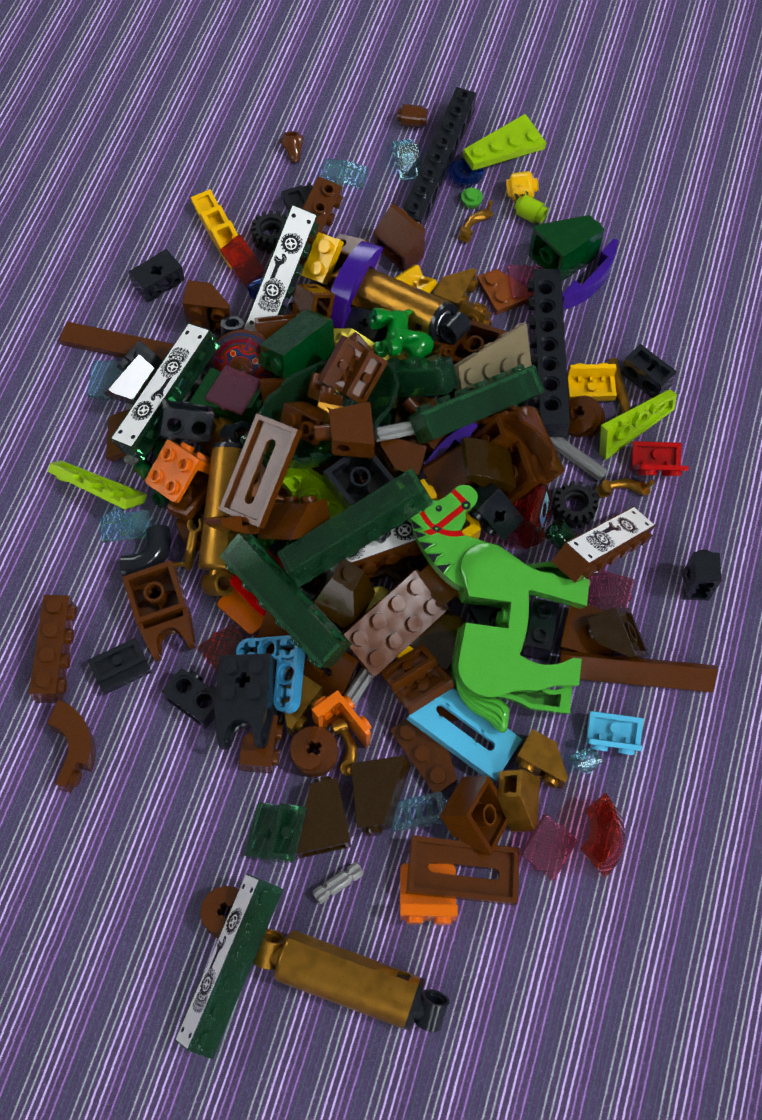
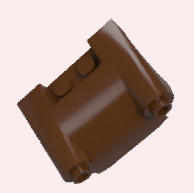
(529, 445)

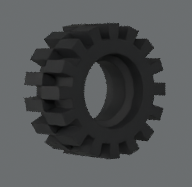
(263, 223)
(578, 492)

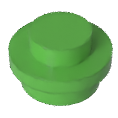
(471, 198)

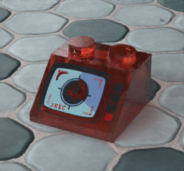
(535, 509)

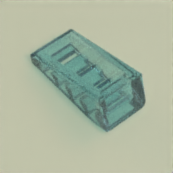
(421, 821)

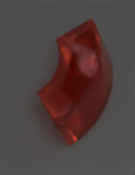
(605, 836)

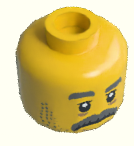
(521, 184)

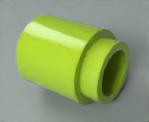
(531, 209)

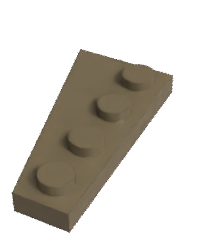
(495, 357)

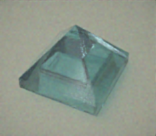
(586, 760)

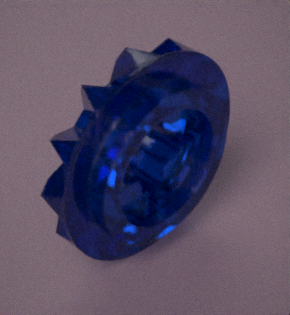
(458, 176)

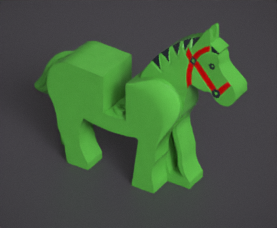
(486, 657)

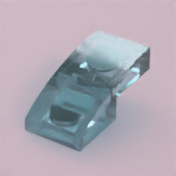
(345, 171)

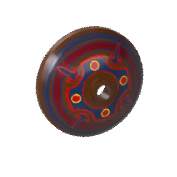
(243, 349)

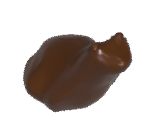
(292, 142)

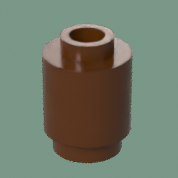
(412, 115)

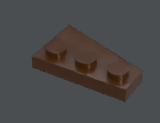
(193, 497)
(427, 755)

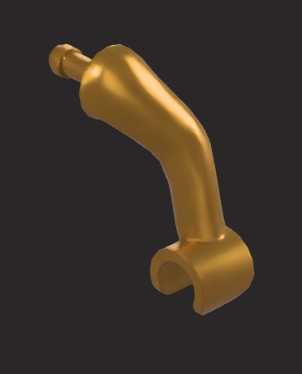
(484, 214)
(605, 489)
(190, 546)
(339, 726)

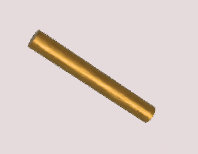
(620, 387)

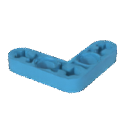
(285, 661)

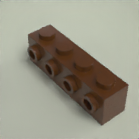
(322, 201)
(52, 649)

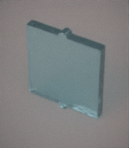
(102, 376)

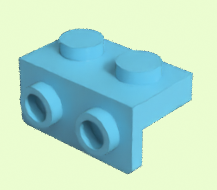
(615, 731)

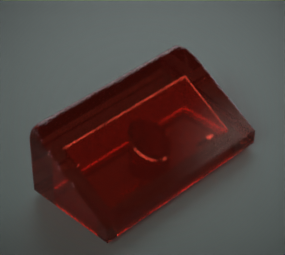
(242, 260)

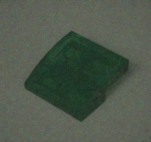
(275, 832)

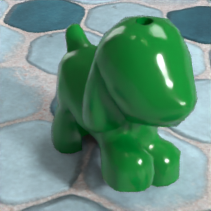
(398, 335)

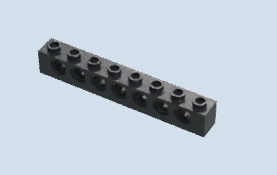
(440, 155)
(549, 349)

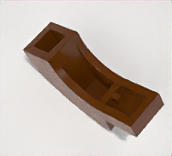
(81, 745)

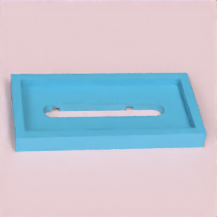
(458, 742)

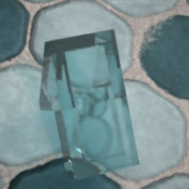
(406, 158)
(123, 526)

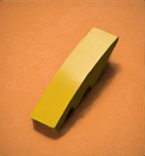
(214, 220)

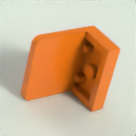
(175, 469)
(241, 613)
(337, 706)
(421, 908)

